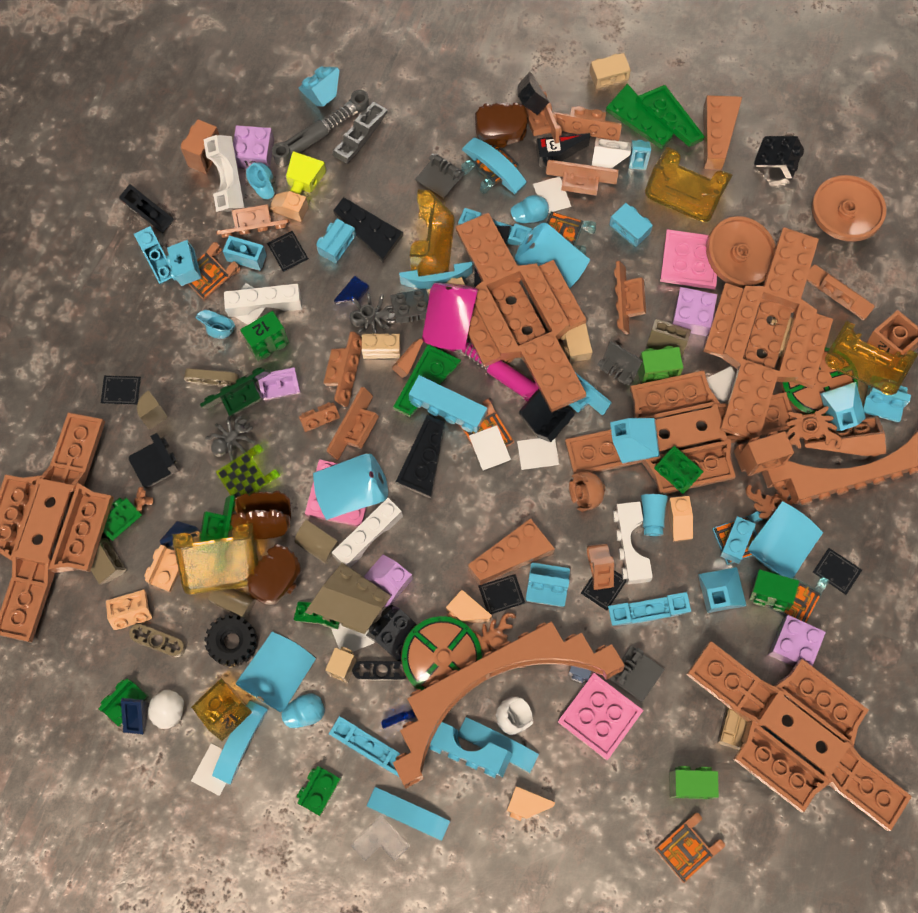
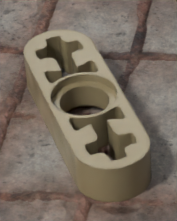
(210, 377)
(146, 630)

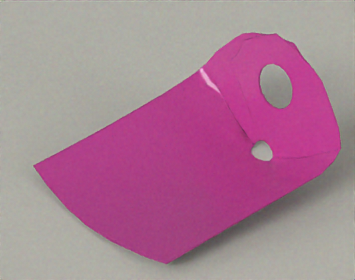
(449, 315)

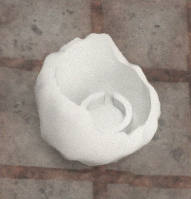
(166, 709)
(514, 715)

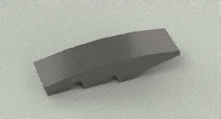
(360, 132)

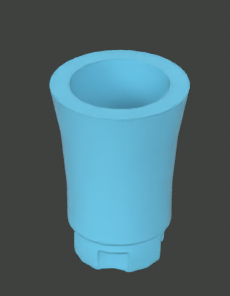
(654, 513)

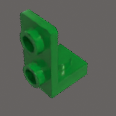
(301, 616)

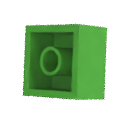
(660, 364)
(693, 784)

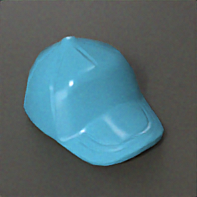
(260, 179)
(530, 210)
(216, 324)
(303, 711)

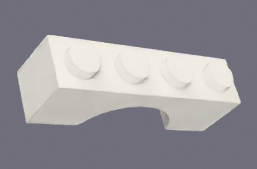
(221, 152)
(244, 301)
(358, 541)
(636, 567)

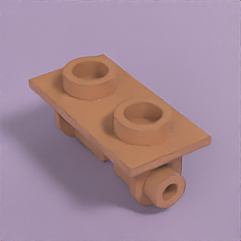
(312, 419)

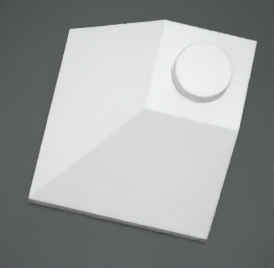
(610, 152)

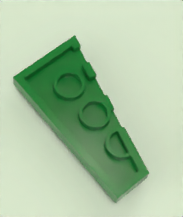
(433, 366)

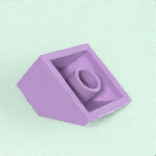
(389, 577)

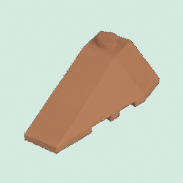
(863, 439)

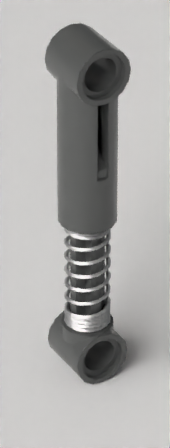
(319, 129)

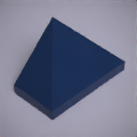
(177, 528)
(134, 715)

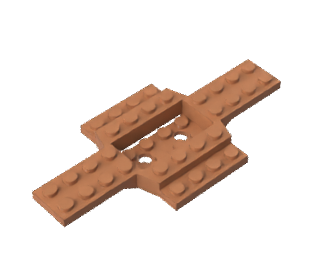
(498, 327)
(733, 328)
(677, 407)
(26, 516)
(818, 714)

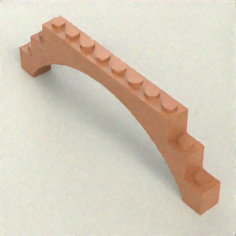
(811, 483)
(532, 648)

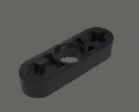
(366, 676)

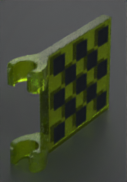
(244, 474)

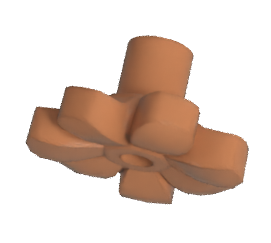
(142, 499)

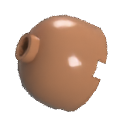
(586, 490)

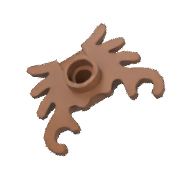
(812, 427)
(770, 503)
(495, 637)

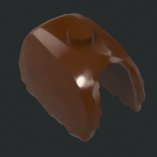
(501, 123)
(266, 511)
(274, 575)

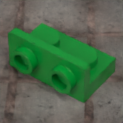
(678, 470)
(120, 517)
(112, 704)
(318, 790)

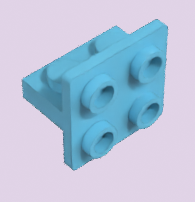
(886, 406)
(548, 584)

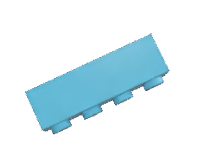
(447, 404)

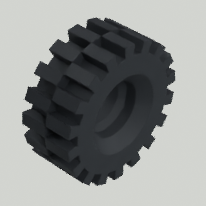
(224, 627)

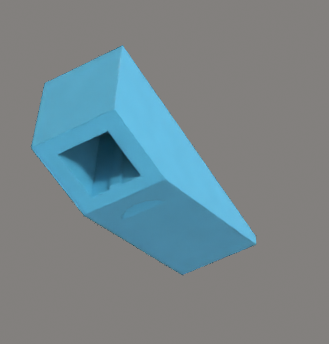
(154, 254)

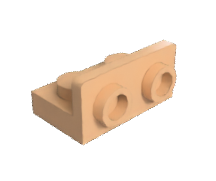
(163, 570)
(128, 610)

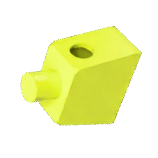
(304, 173)

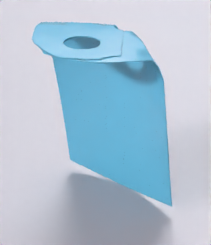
(549, 247)
(349, 486)
(785, 541)
(276, 671)

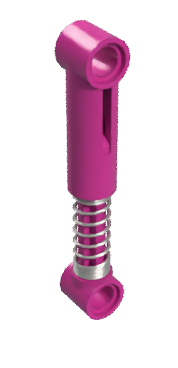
(504, 374)

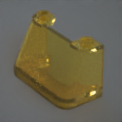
(685, 189)
(434, 254)
(868, 362)
(218, 562)

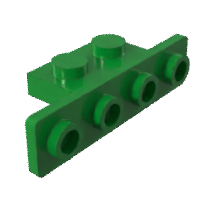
(216, 525)

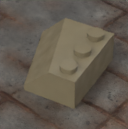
(349, 600)

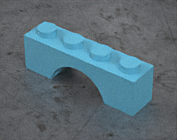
(490, 758)

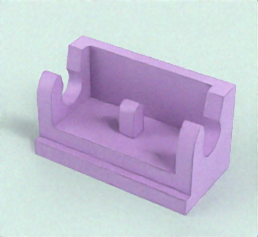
(279, 384)

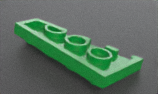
(631, 113)
(671, 114)

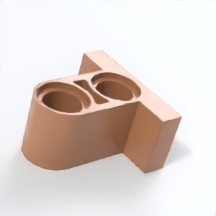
(601, 566)

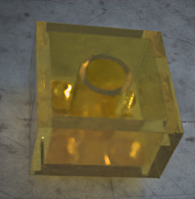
(221, 709)

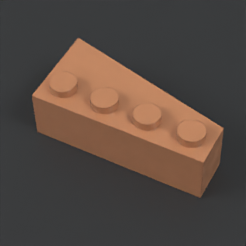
(718, 126)
(514, 551)

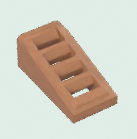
(405, 362)

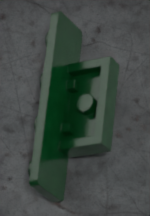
(240, 395)

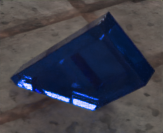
(354, 289)
(397, 719)

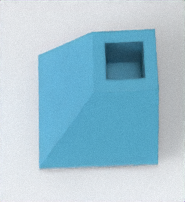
(321, 86)
(844, 406)
(635, 439)
(722, 590)

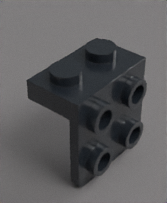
(780, 152)
(541, 420)
(154, 462)
(391, 630)

